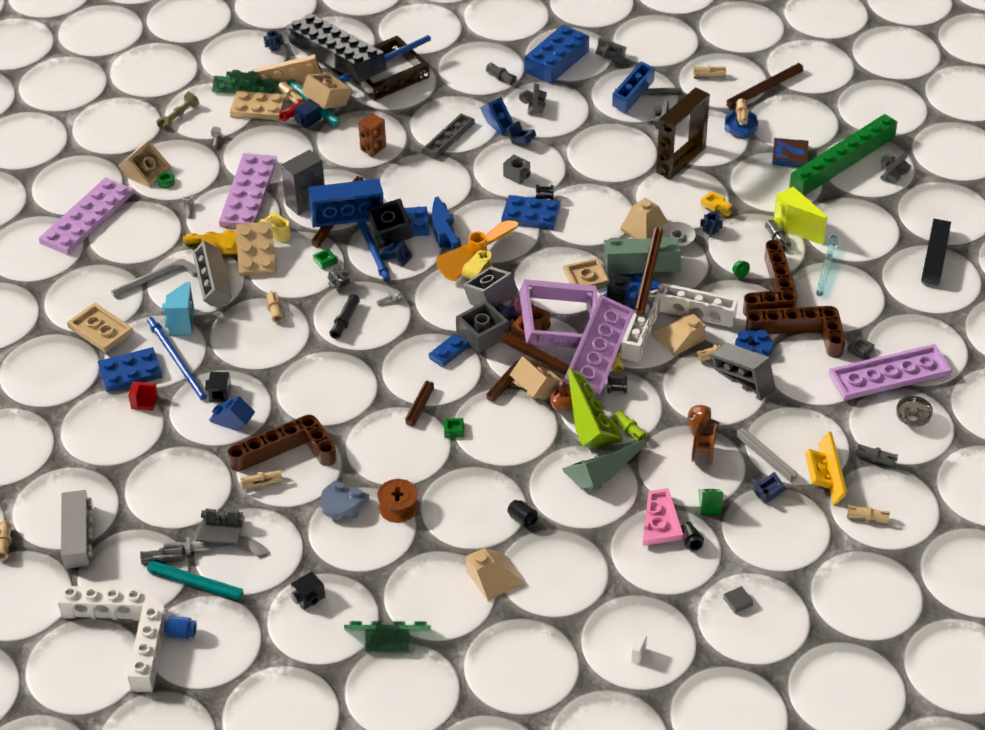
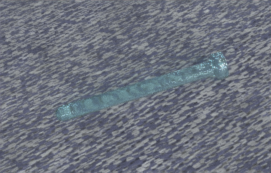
(832, 242)

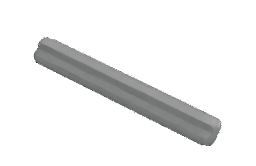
(766, 454)

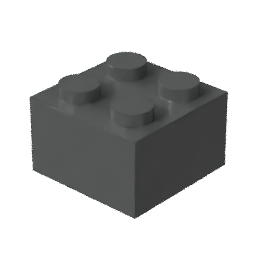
(491, 286)
(481, 326)

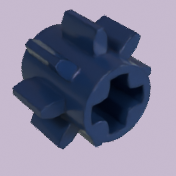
(273, 40)
(711, 223)

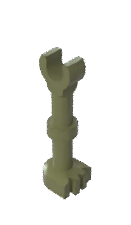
(190, 101)

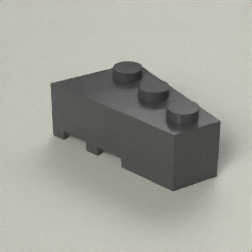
(745, 367)

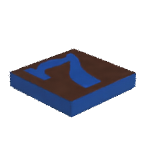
(790, 152)

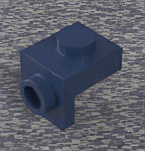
(518, 135)
(397, 251)
(769, 487)

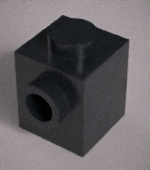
(619, 288)
(218, 386)
(307, 590)

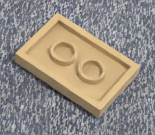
(257, 105)
(255, 248)
(100, 327)

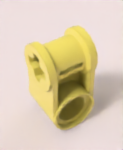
(280, 226)
(477, 264)

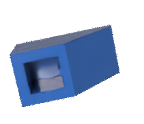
(232, 414)

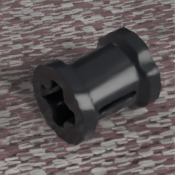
(545, 192)
(616, 384)

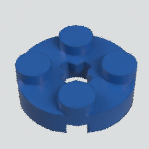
(743, 131)
(760, 338)

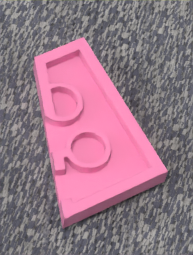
(661, 519)

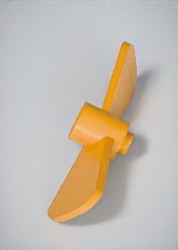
(452, 262)

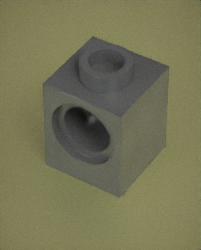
(516, 169)

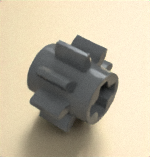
(338, 278)

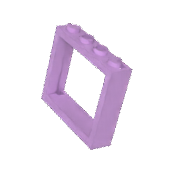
(554, 291)

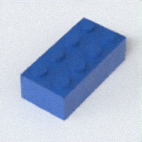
(556, 54)
(343, 202)

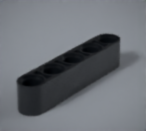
(936, 251)

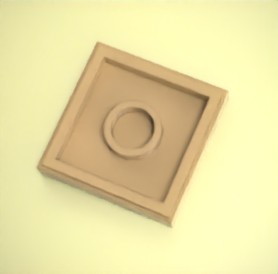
(587, 273)

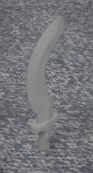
(243, 542)

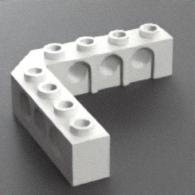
(679, 302)
(123, 604)

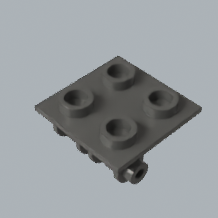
(219, 527)

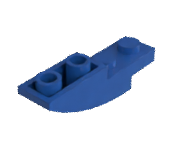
(442, 226)

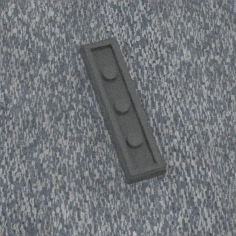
(448, 136)

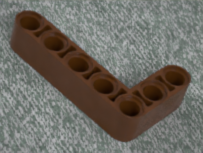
(782, 282)
(800, 320)
(282, 439)

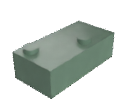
(630, 255)

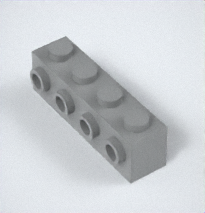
(212, 275)
(75, 529)

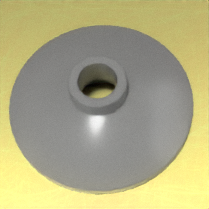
(684, 233)

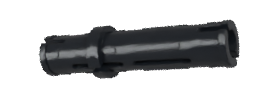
(342, 321)

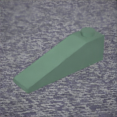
(603, 467)

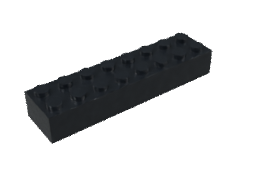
(336, 47)

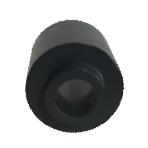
(522, 513)

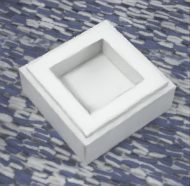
(639, 648)

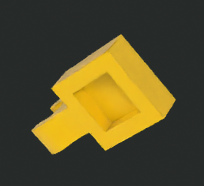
(716, 202)

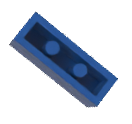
(633, 87)

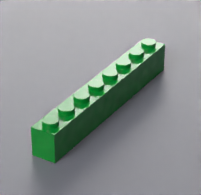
(843, 154)

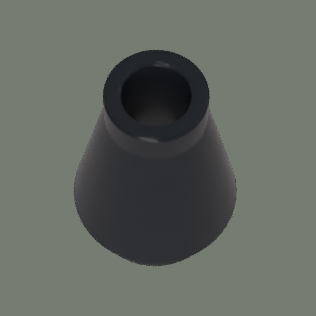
(692, 537)

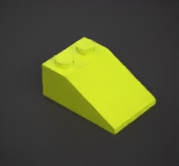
(800, 216)

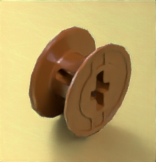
(703, 443)
(399, 510)

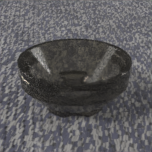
(914, 406)

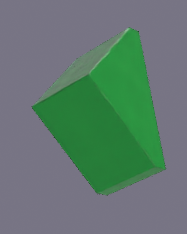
(710, 501)

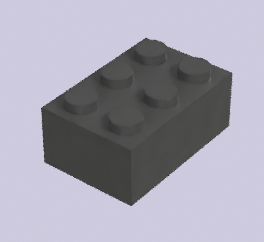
(298, 176)

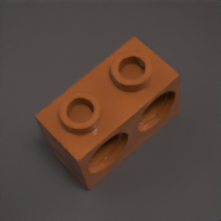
(372, 134)
(541, 322)

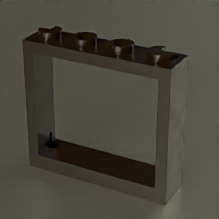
(400, 80)
(697, 105)

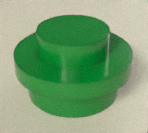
(741, 269)

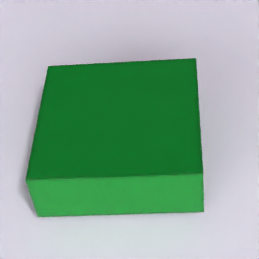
(325, 259)
(453, 427)

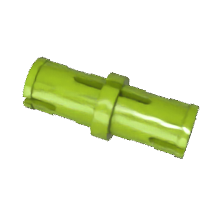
(629, 426)

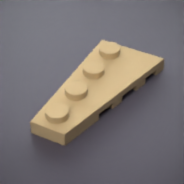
(291, 70)

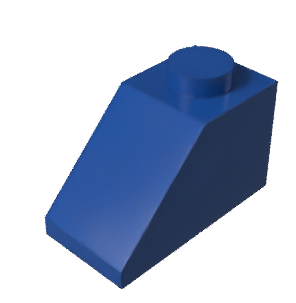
(497, 115)

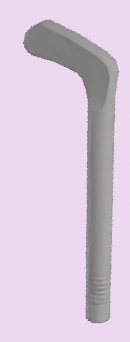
(180, 263)

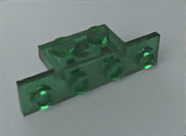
(241, 81)
(387, 637)

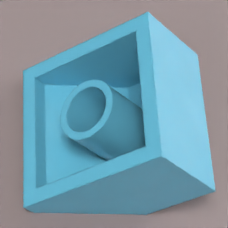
(179, 310)

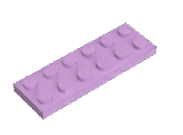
(248, 190)
(86, 216)
(601, 342)
(889, 372)

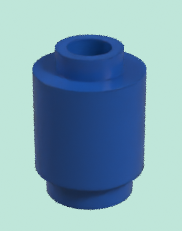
(180, 627)

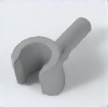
(216, 133)
(188, 203)
(394, 294)

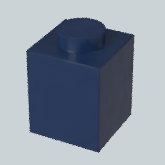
(307, 113)

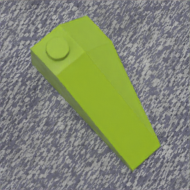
(590, 421)

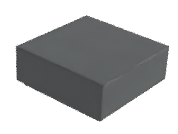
(860, 347)
(738, 599)

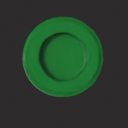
(165, 180)

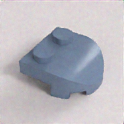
(342, 500)

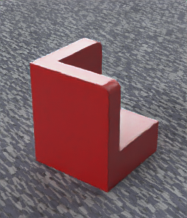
(143, 396)

